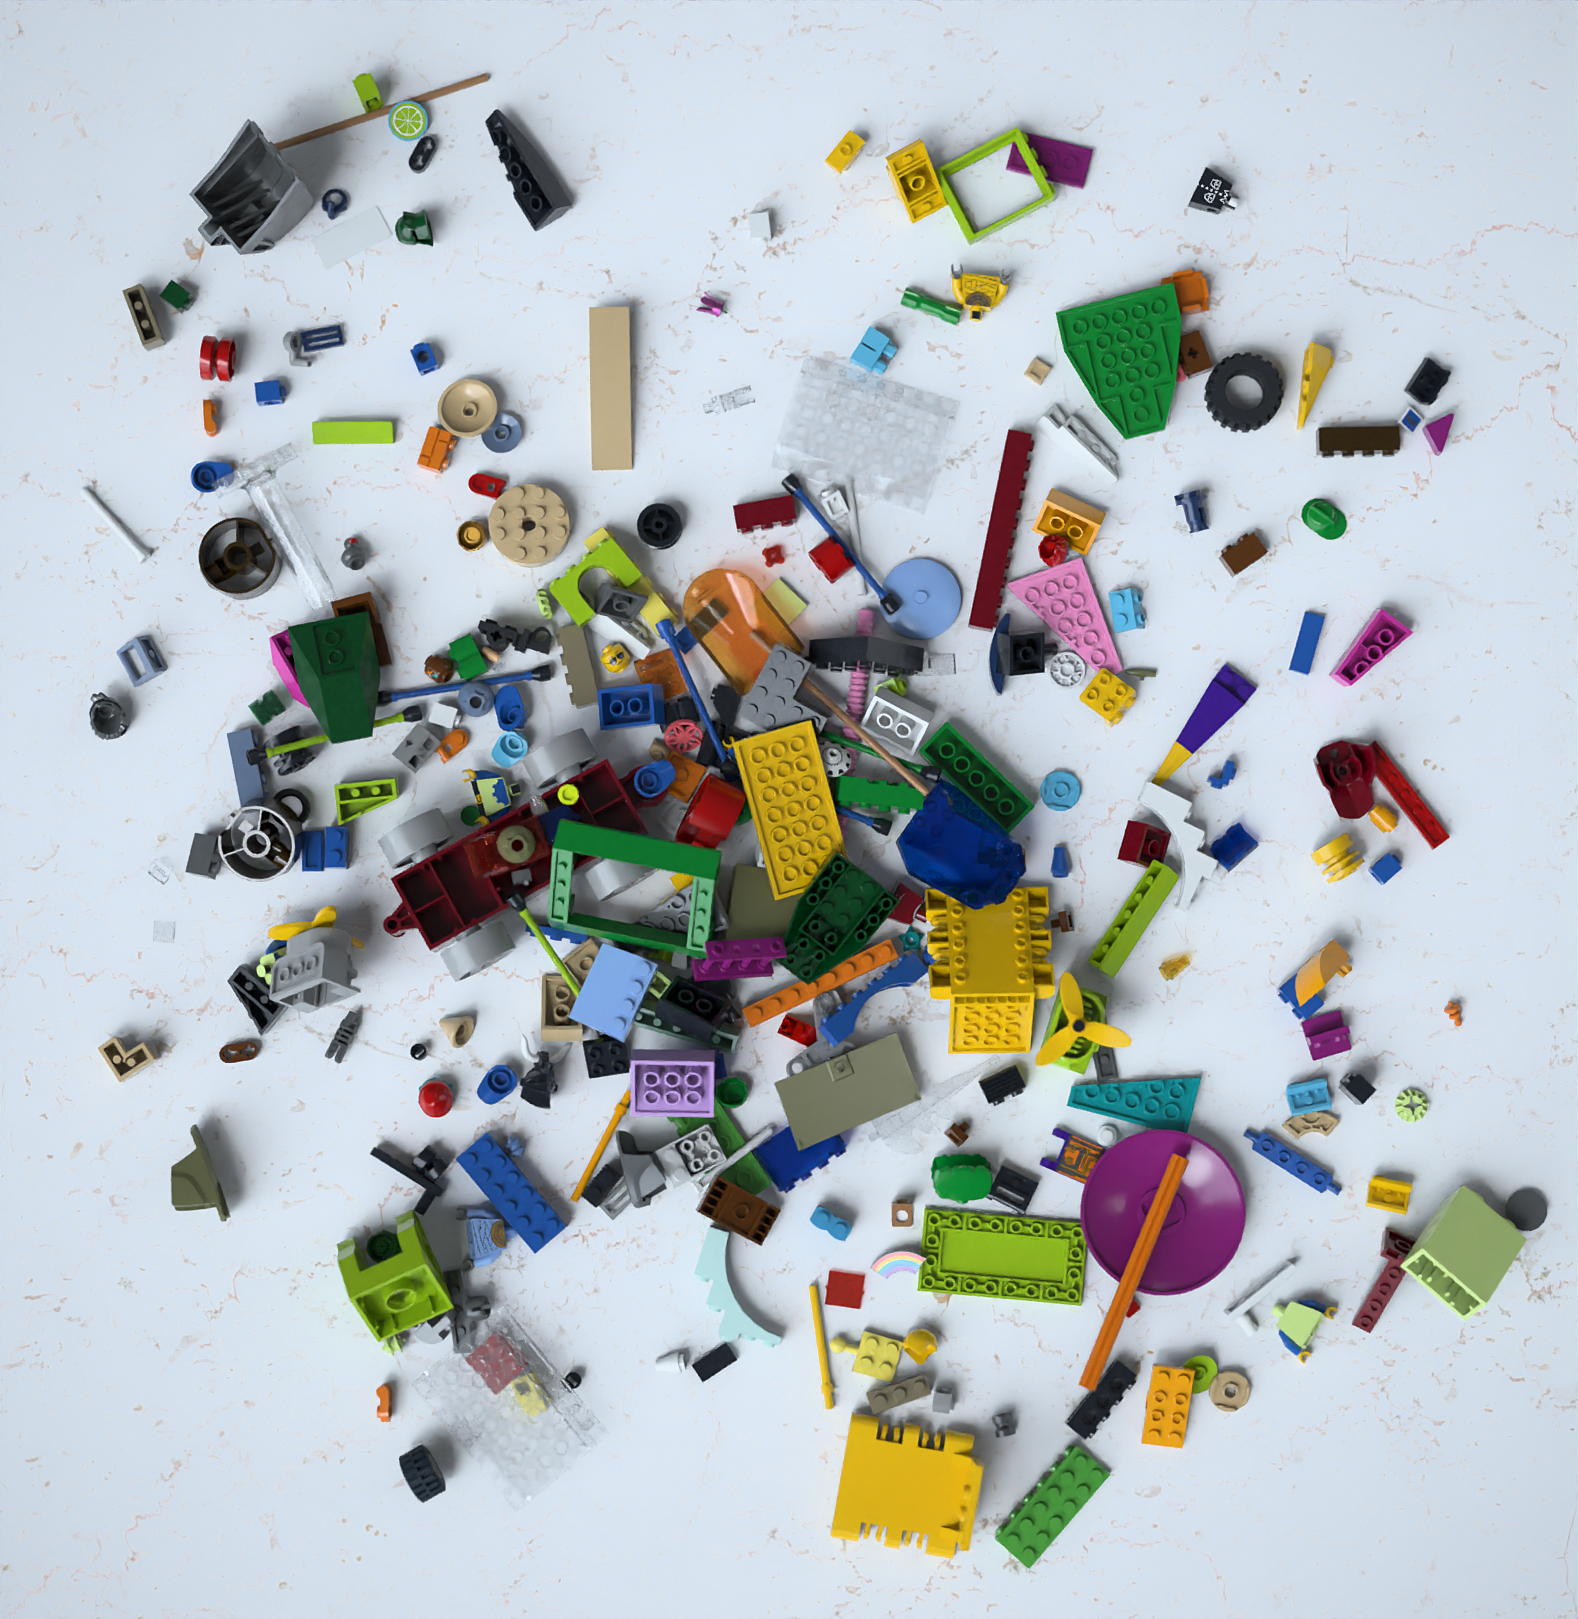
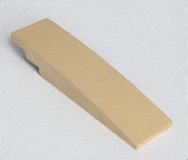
(610, 388)

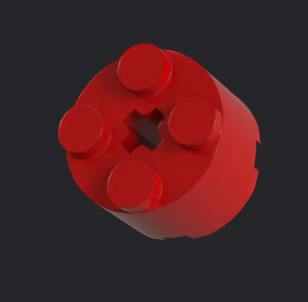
(830, 559)

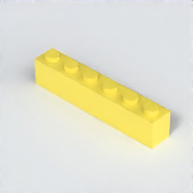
(654, 608)

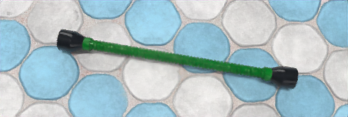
(928, 772)

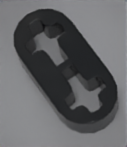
(418, 152)

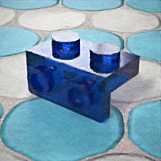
(1233, 847)

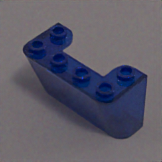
(787, 1164)

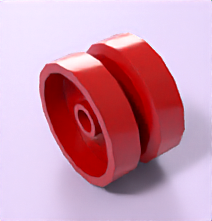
(217, 358)

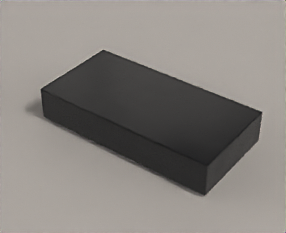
(714, 1362)

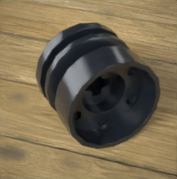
(295, 759)

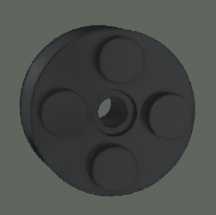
(659, 538)

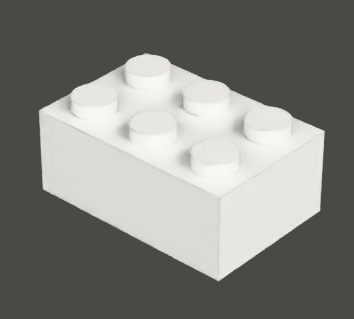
(896, 720)

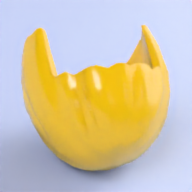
(920, 1344)

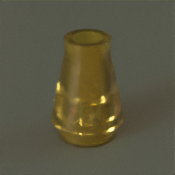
(1172, 968)

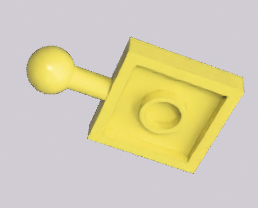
(874, 1357)

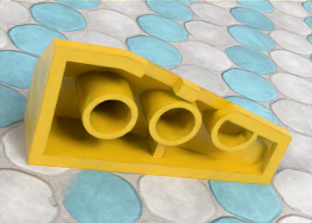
(1315, 368)

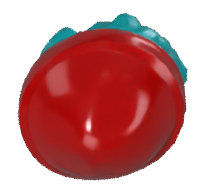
(436, 1097)

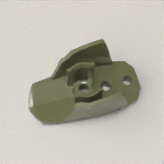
(196, 1182)

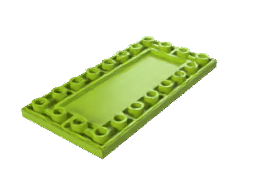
(1002, 1257)

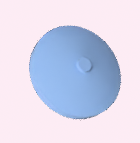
(927, 598)

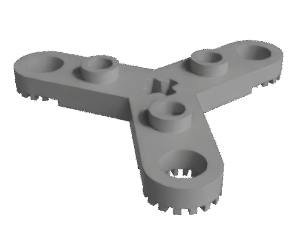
(817, 1051)

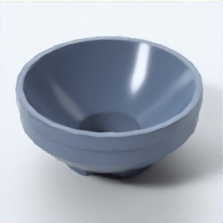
(478, 689)

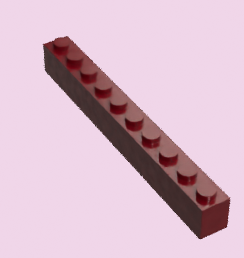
(1000, 530)

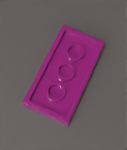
(1061, 161)

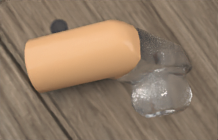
(494, 656)

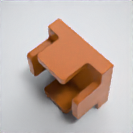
(1190, 291)

